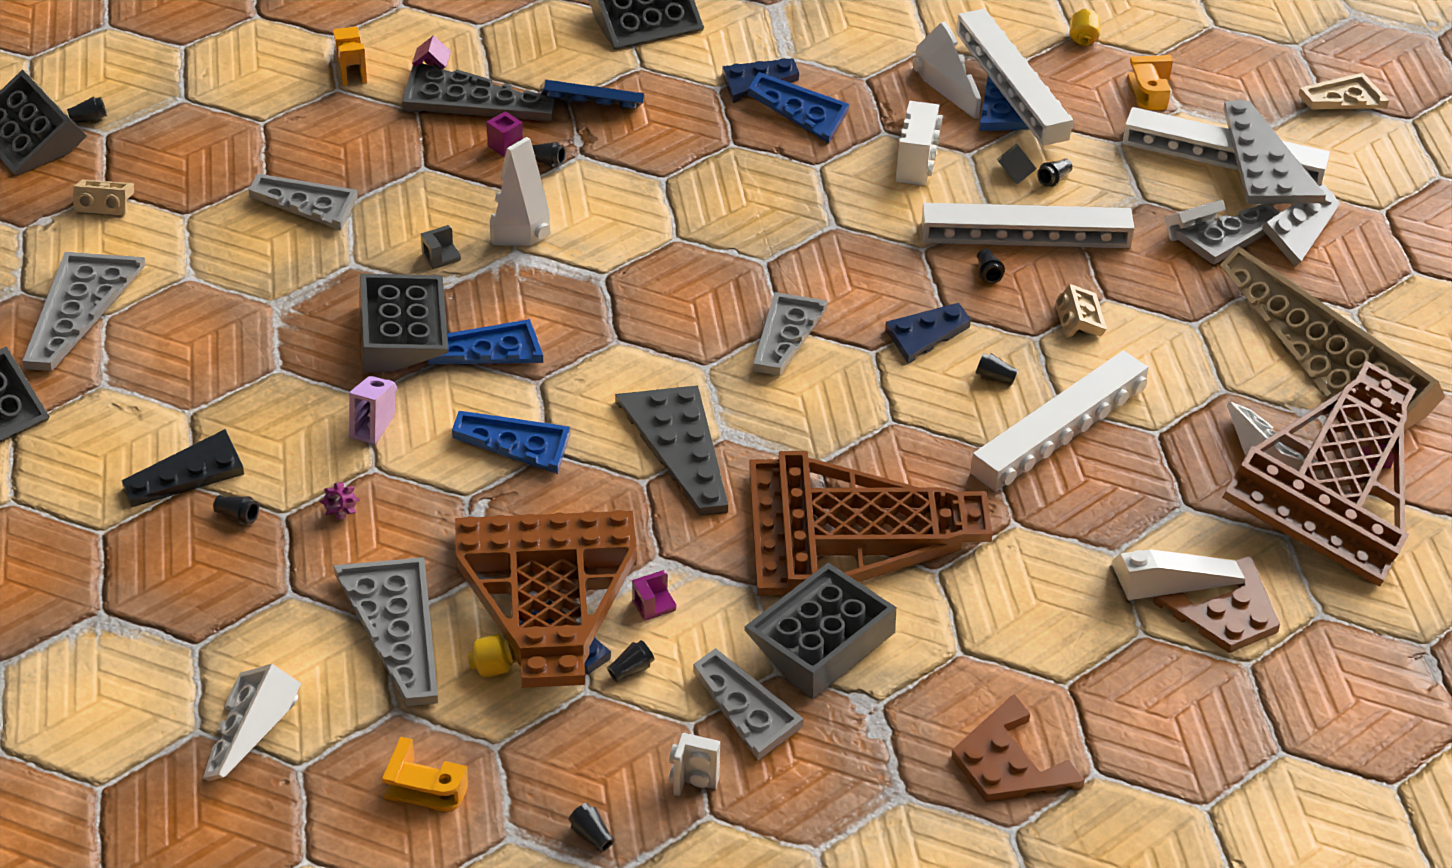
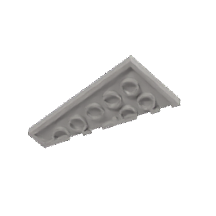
(1264, 162)
(77, 299)

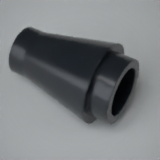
(88, 110)
(550, 153)
(1053, 172)
(990, 268)
(995, 369)
(238, 508)
(631, 661)
(590, 826)

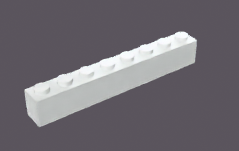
(1014, 77)
(1203, 142)
(1027, 225)
(1059, 421)

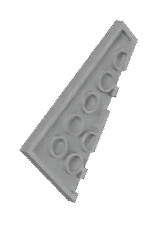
(396, 616)

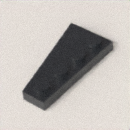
(189, 469)

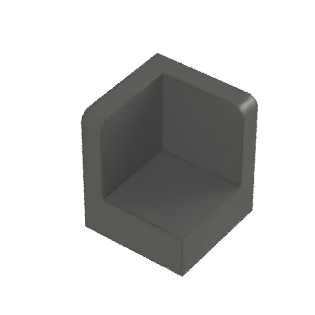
(1016, 163)
(439, 247)

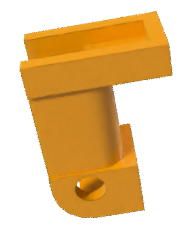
(349, 51)
(1151, 81)
(421, 783)

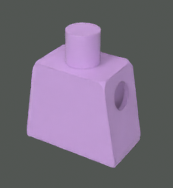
(374, 401)

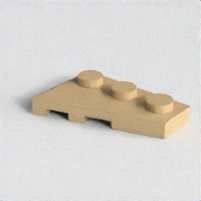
(1344, 93)

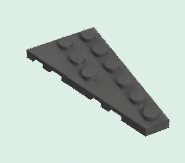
(470, 94)
(679, 436)

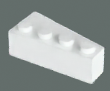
(918, 143)

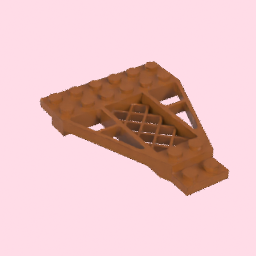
(1327, 517)
(791, 540)
(546, 546)

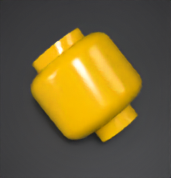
(1085, 27)
(491, 656)

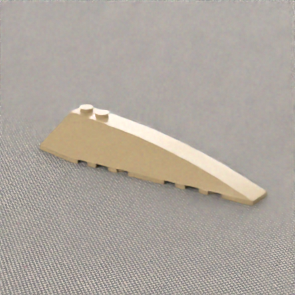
(1322, 339)

